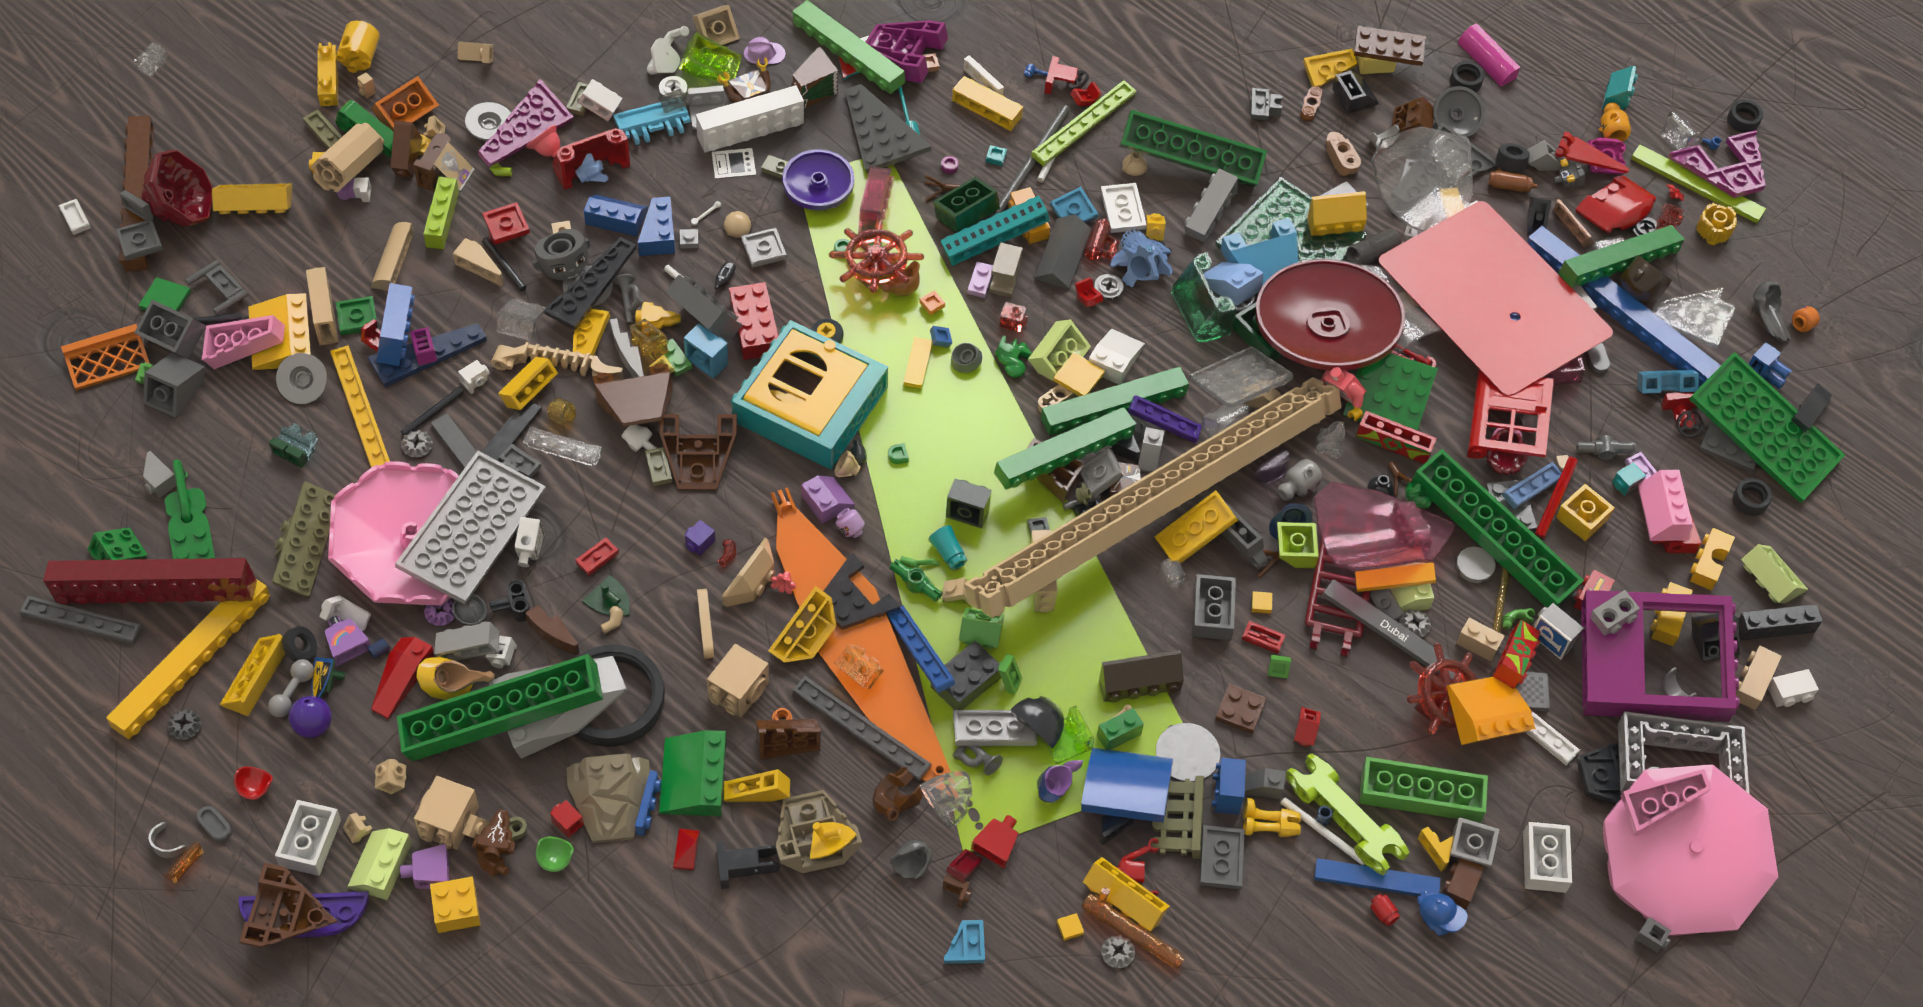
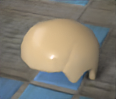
(737, 224)

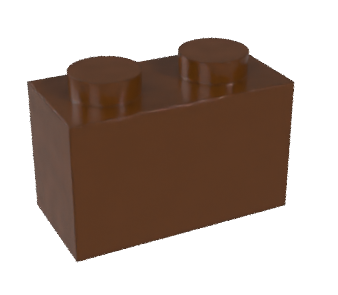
(1463, 882)

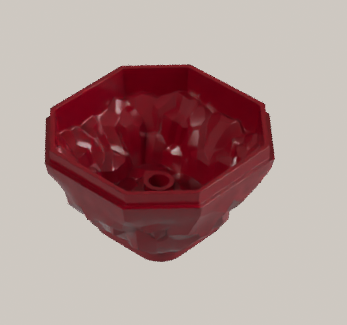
(177, 189)

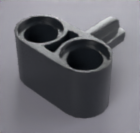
(513, 601)

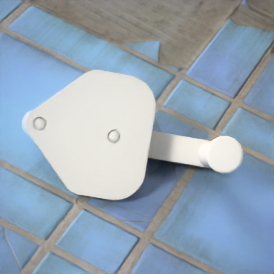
(664, 57)

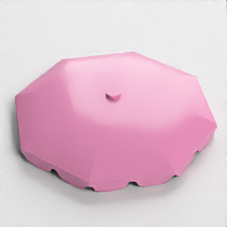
(378, 521)
(1699, 864)

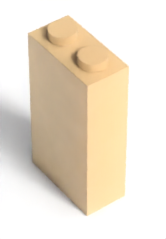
(322, 306)
(1045, 598)

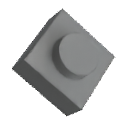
(689, 238)

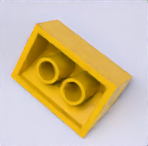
(1337, 213)

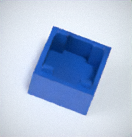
(1229, 786)

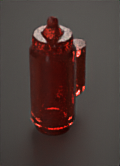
(1097, 241)

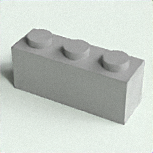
(467, 641)

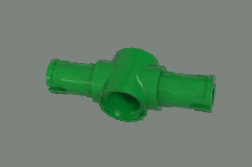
(910, 574)

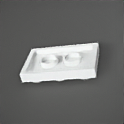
(1123, 207)

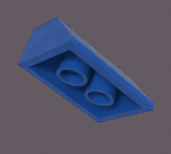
(614, 214)

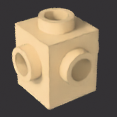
(390, 776)

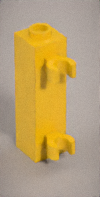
(327, 75)

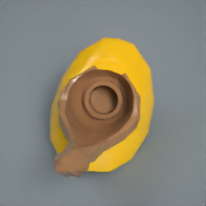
(448, 678)

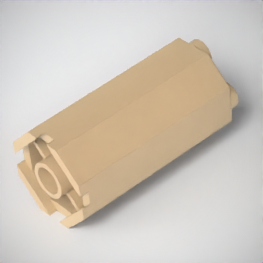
(347, 157)

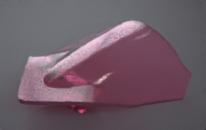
(1376, 530)

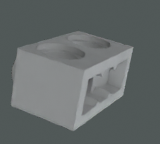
(1612, 610)

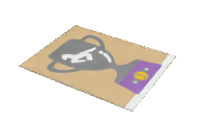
(454, 165)

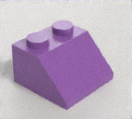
(825, 497)

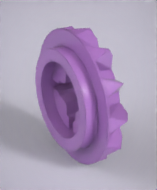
(442, 618)

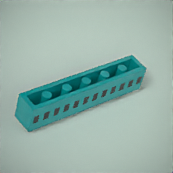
(995, 230)

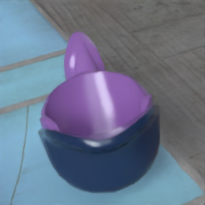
(1056, 780)

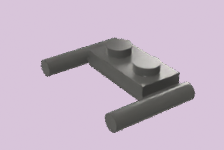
(223, 282)

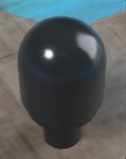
(859, 452)

